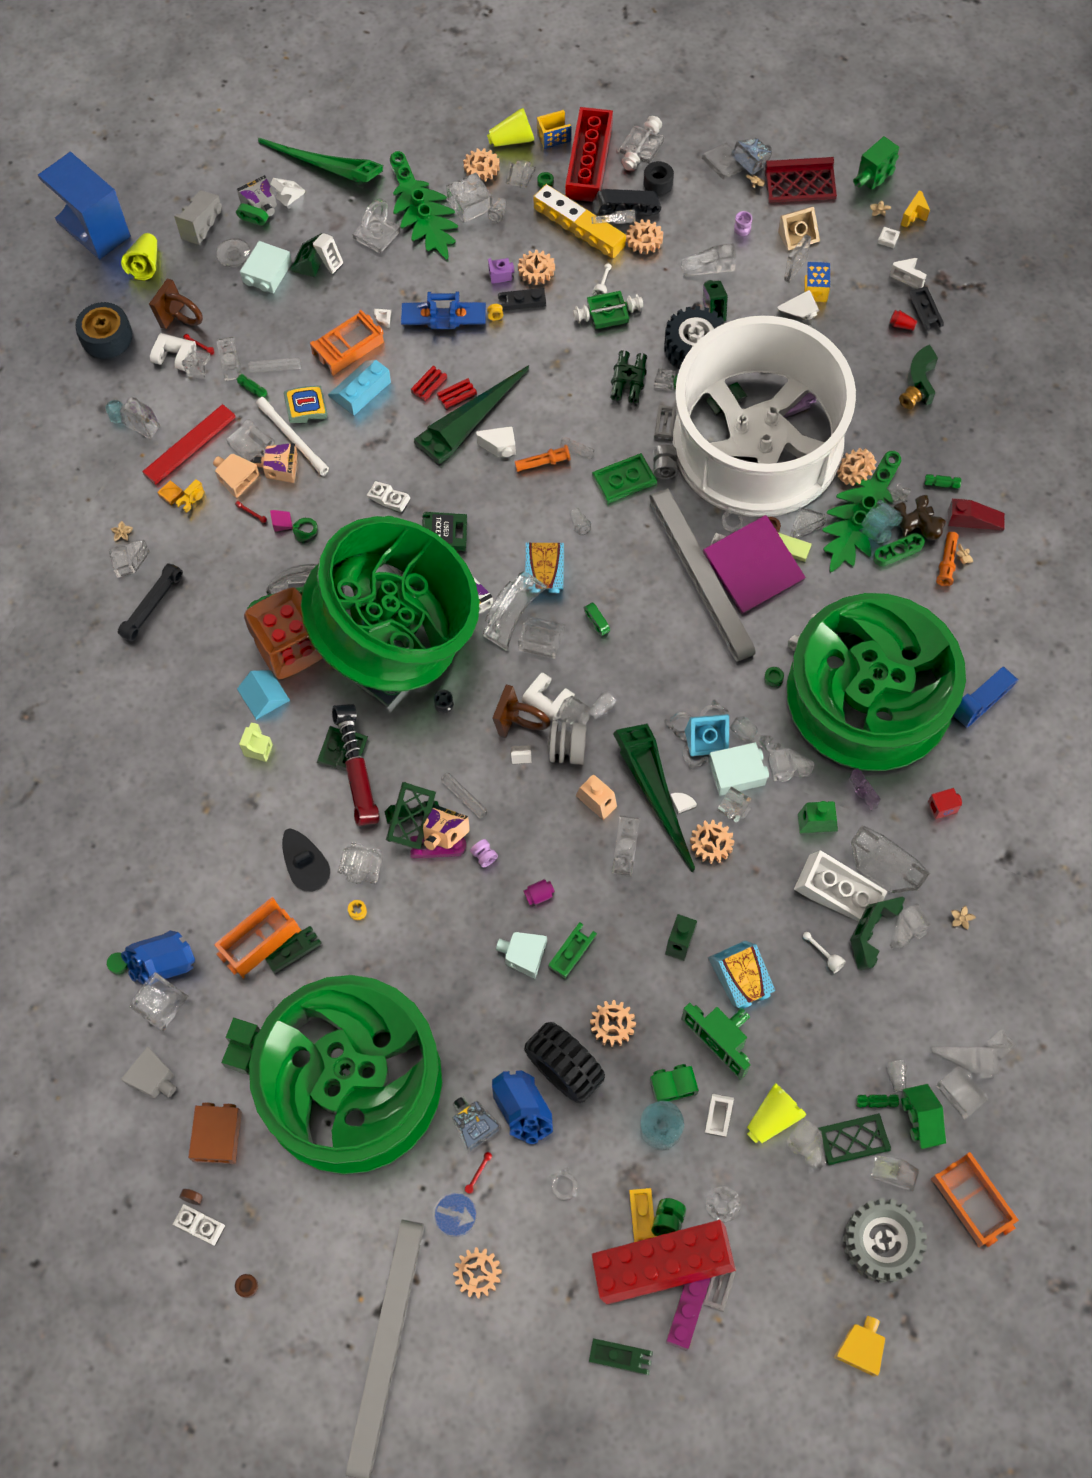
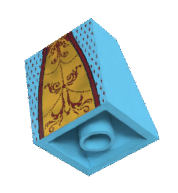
(546, 564)
(742, 974)

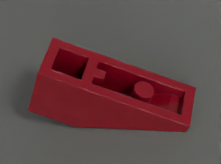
(974, 515)

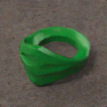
(301, 535)

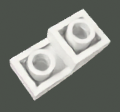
(388, 497)
(198, 1225)

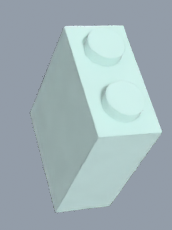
(266, 267)
(738, 768)

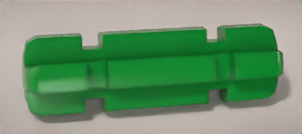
(251, 386)
(943, 481)
(877, 1100)

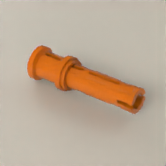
(552, 456)
(947, 565)

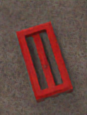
(426, 381)
(455, 391)

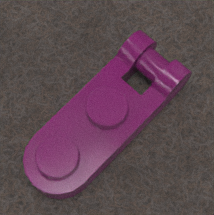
(456, 850)

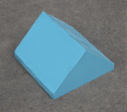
(262, 692)
(707, 734)

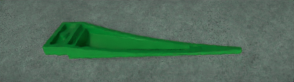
(354, 169)

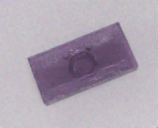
(864, 789)

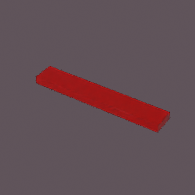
(188, 444)

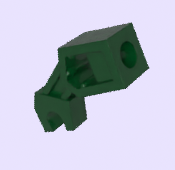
(403, 813)

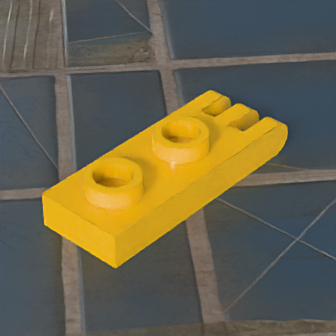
(641, 1213)

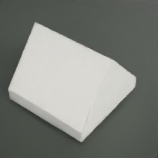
(521, 754)

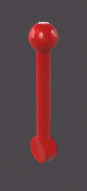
(209, 349)
(263, 519)
(469, 1188)

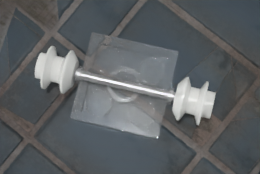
(642, 143)

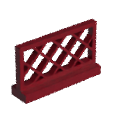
(799, 168)

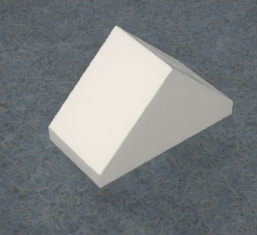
(719, 1115)

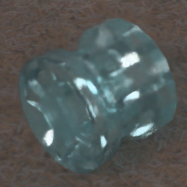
(114, 407)

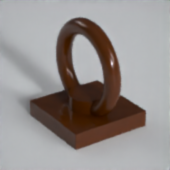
(168, 303)
(508, 711)

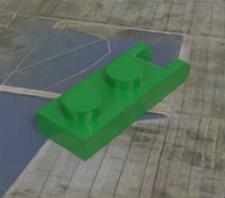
(571, 951)

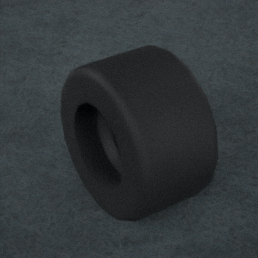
(658, 170)

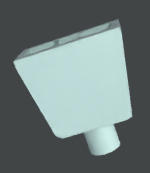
(523, 952)

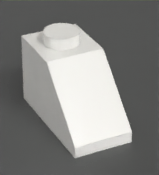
(801, 306)
(497, 441)

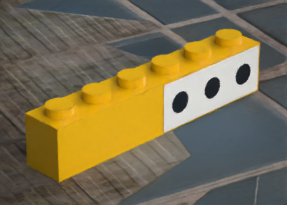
(578, 221)

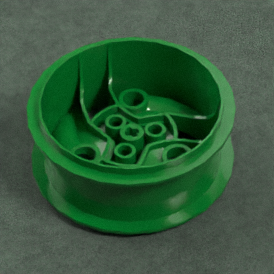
(386, 605)
(888, 628)
(393, 1112)

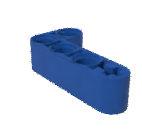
(985, 696)

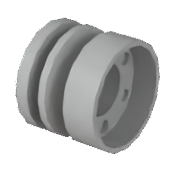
(567, 742)

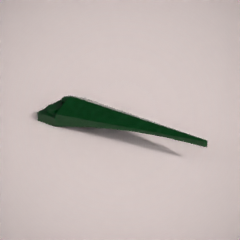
(447, 434)
(643, 759)

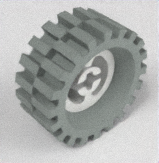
(907, 1237)

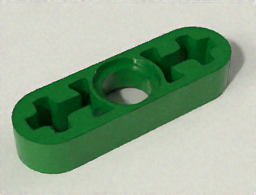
(904, 543)

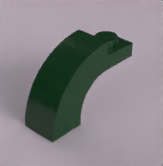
(922, 363)

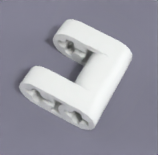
(172, 344)
(534, 697)

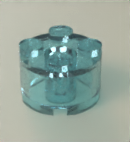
(880, 522)
(650, 1121)

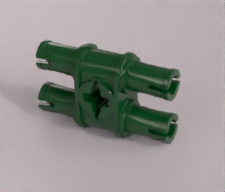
(628, 377)

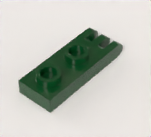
(293, 949)
(619, 1356)

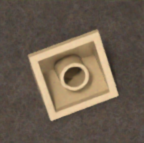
(796, 225)

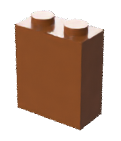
(215, 1133)

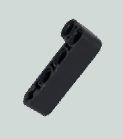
(612, 200)

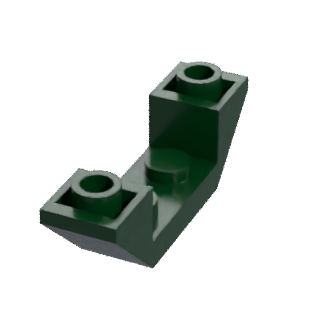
(865, 953)

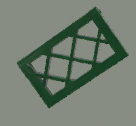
(400, 802)
(851, 1123)

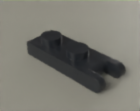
(523, 299)
(926, 307)

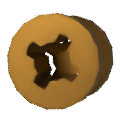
(910, 397)

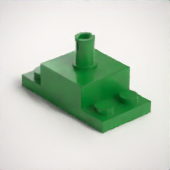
(721, 1035)

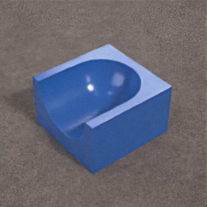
(91, 205)

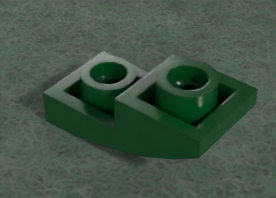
(737, 392)

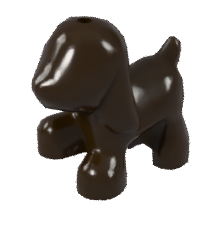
(921, 518)

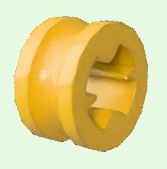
(495, 312)
(362, 914)

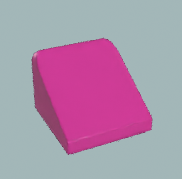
(281, 520)

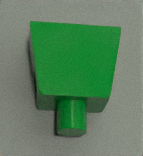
(818, 817)

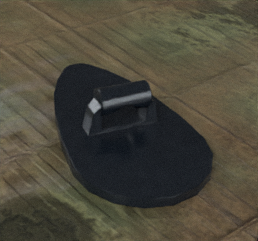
(304, 861)

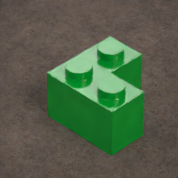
(241, 1041)
(925, 1115)

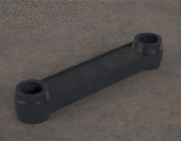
(130, 629)

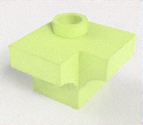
(255, 744)

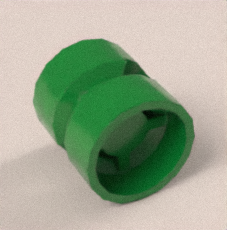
(668, 1216)

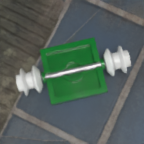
(608, 309)

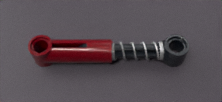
(365, 810)

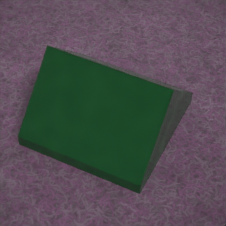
(307, 259)

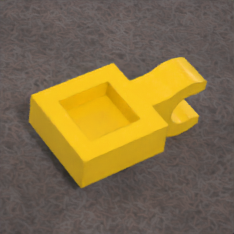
(192, 494)

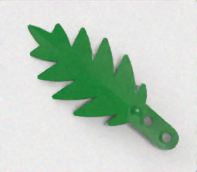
(421, 208)
(854, 514)

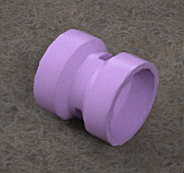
(743, 223)
(484, 853)

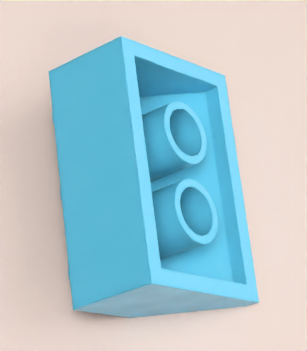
(361, 386)

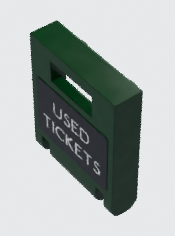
(445, 526)

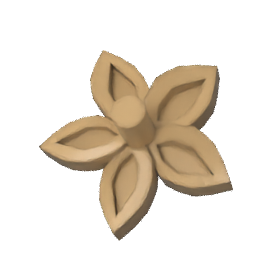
(756, 180)
(879, 208)
(121, 531)
(963, 555)
(962, 917)

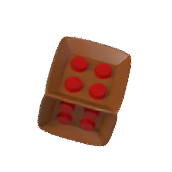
(280, 633)

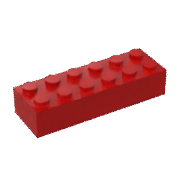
(589, 153)
(663, 1262)

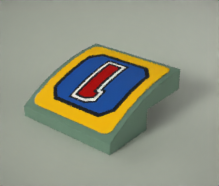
(305, 404)

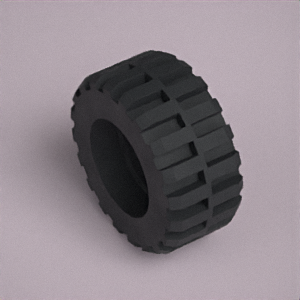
(564, 1062)

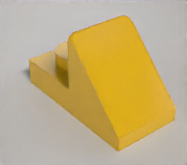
(917, 208)

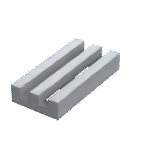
(663, 434)
(713, 1304)

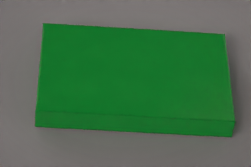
(624, 478)

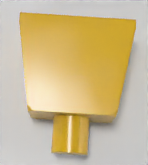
(863, 1347)

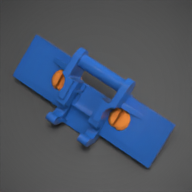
(443, 318)

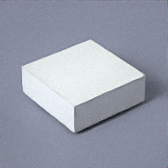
(888, 237)

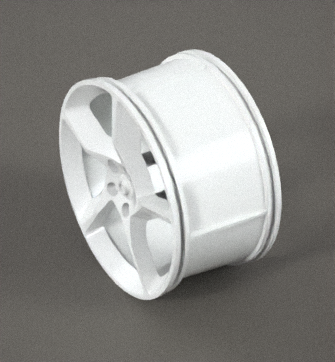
(761, 431)

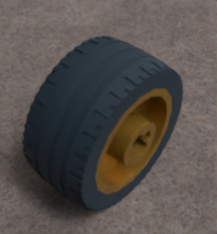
(103, 330)

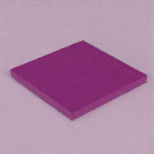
(754, 564)

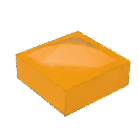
(170, 492)

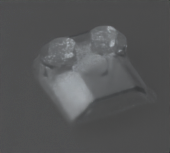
(158, 1001)

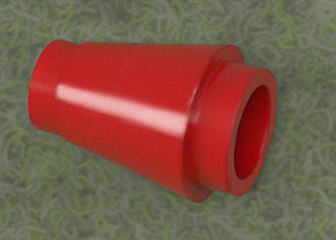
(902, 320)

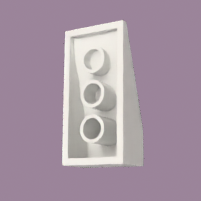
(837, 886)

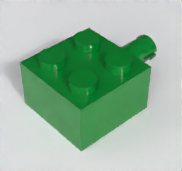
(877, 163)

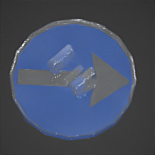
(455, 1214)

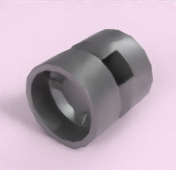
(665, 461)

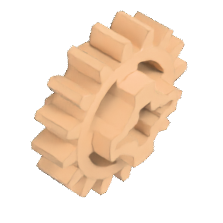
(481, 164)
(644, 236)
(528, 264)
(856, 466)
(716, 834)
(607, 1016)
(473, 1283)

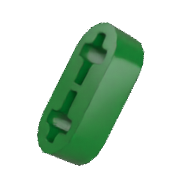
(252, 214)
(596, 619)

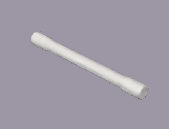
(315, 461)

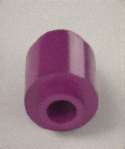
(539, 892)

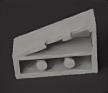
(198, 217)

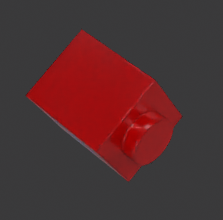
(945, 803)

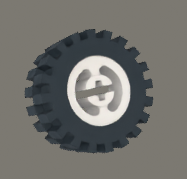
(690, 322)

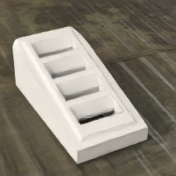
(326, 247)

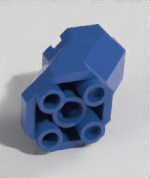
(158, 954)
(522, 1106)

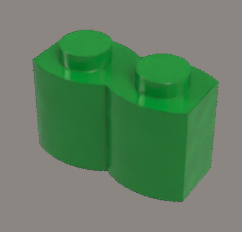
(674, 1084)

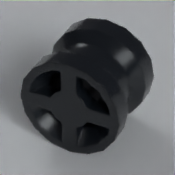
(446, 697)

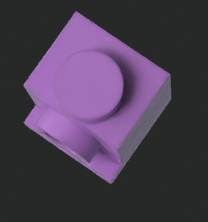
(500, 270)

